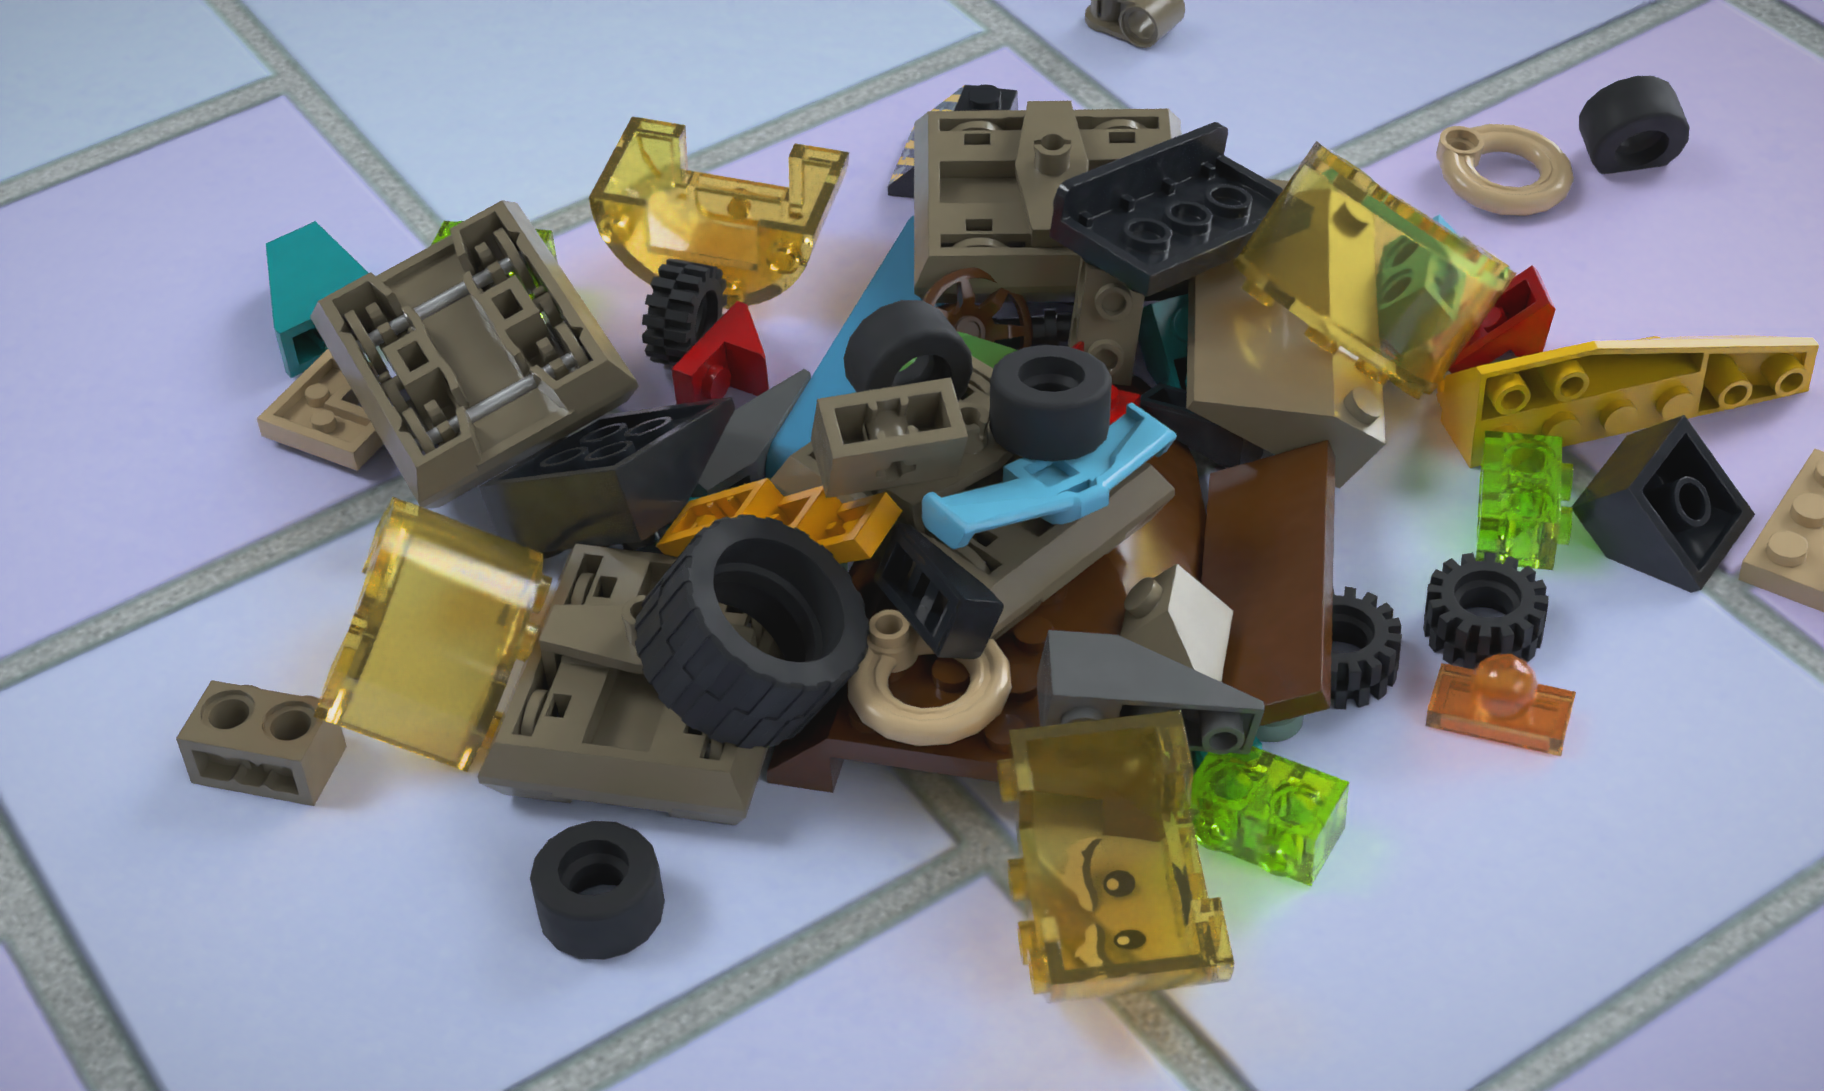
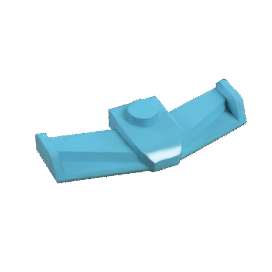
(1050, 489)

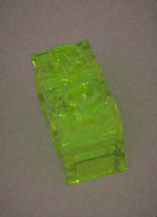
(1522, 499)
(1268, 812)

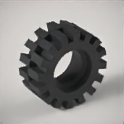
(681, 309)
(1487, 586)
(1379, 638)

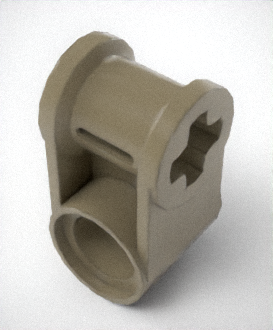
(1135, 20)

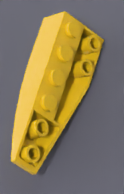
(1620, 386)

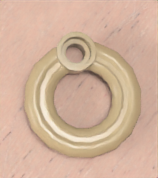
(1461, 151)
(895, 647)

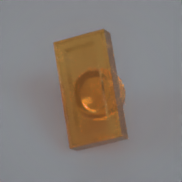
(1501, 704)

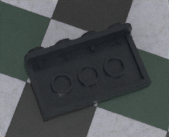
(1163, 211)

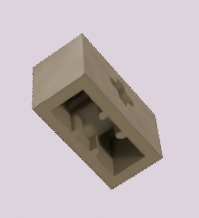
(888, 437)

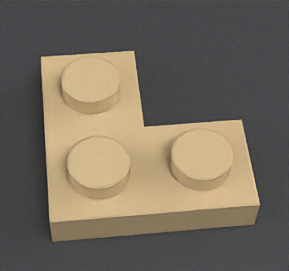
(322, 417)

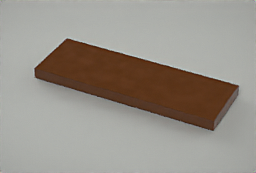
(1274, 567)

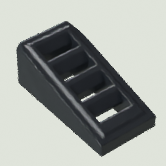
(1223, 447)
(941, 597)

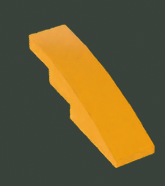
(847, 529)

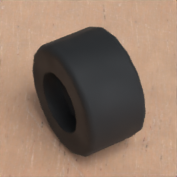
(1633, 125)
(898, 335)
(1050, 403)
(605, 922)

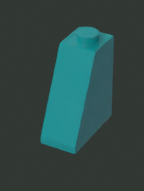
(301, 272)

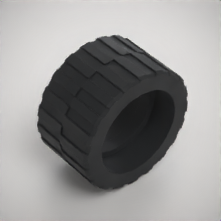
(712, 671)

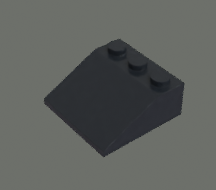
(608, 479)

